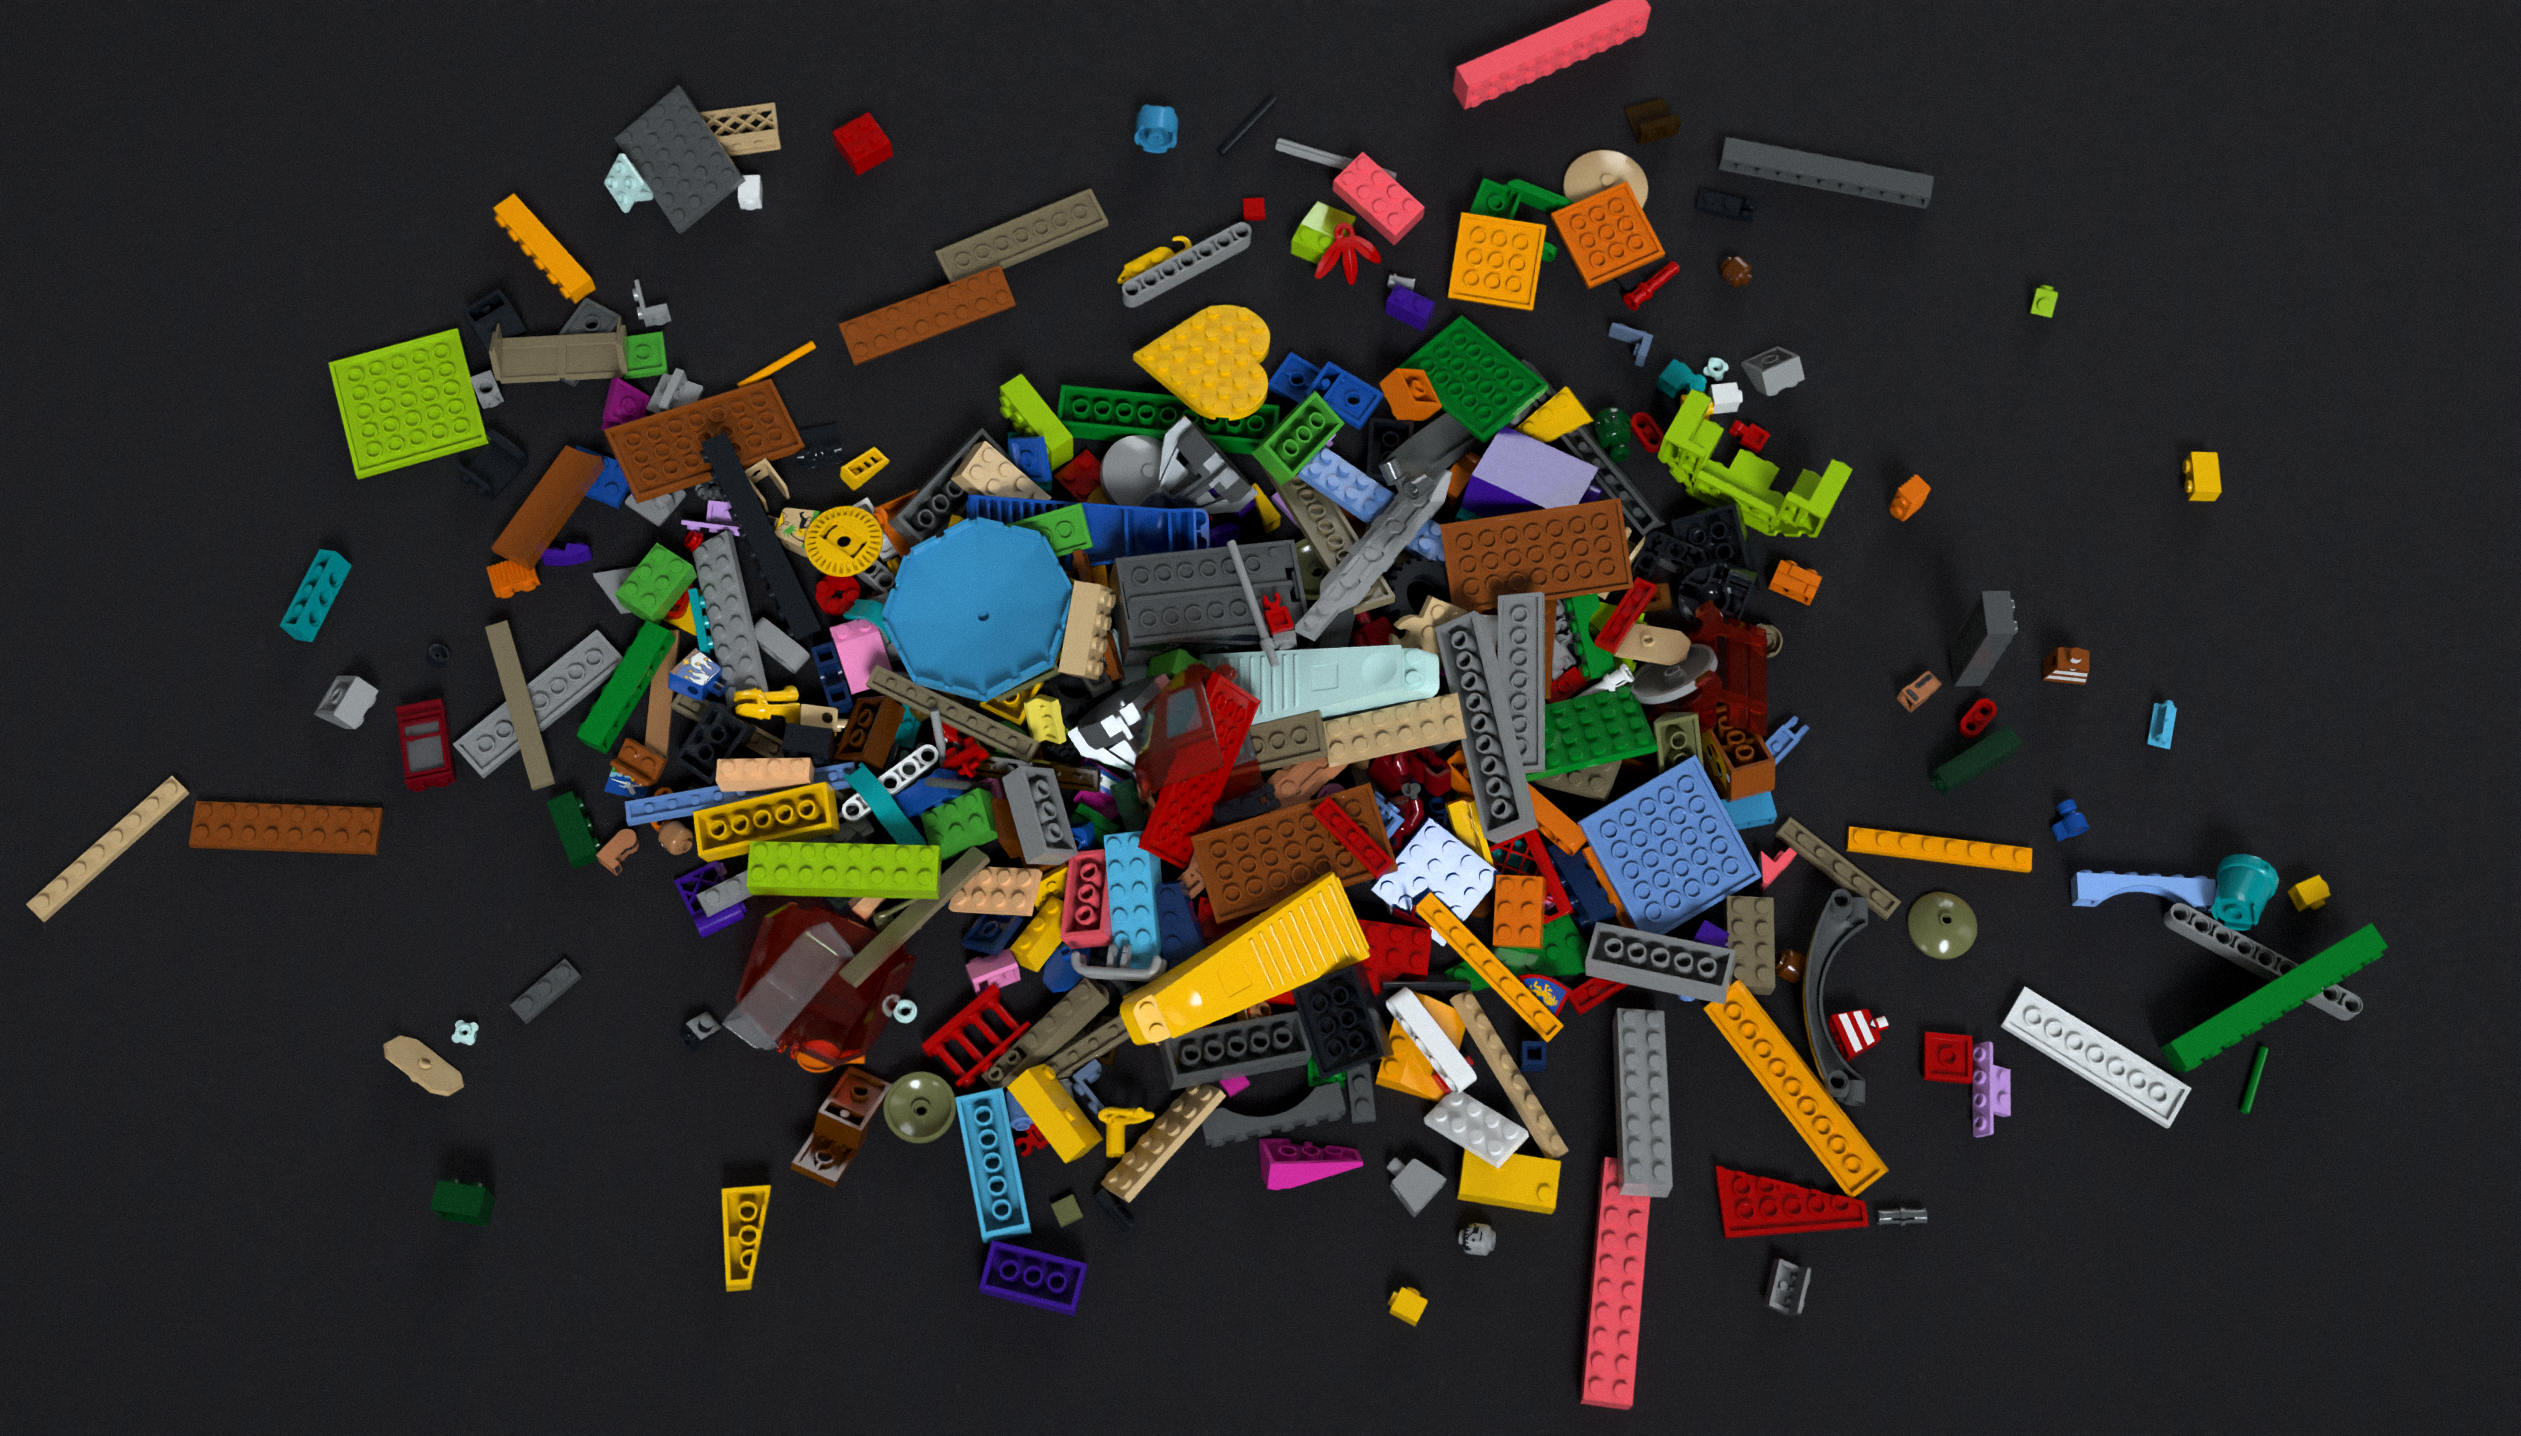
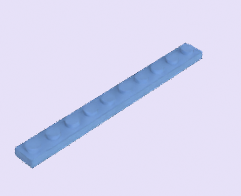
(686, 802)

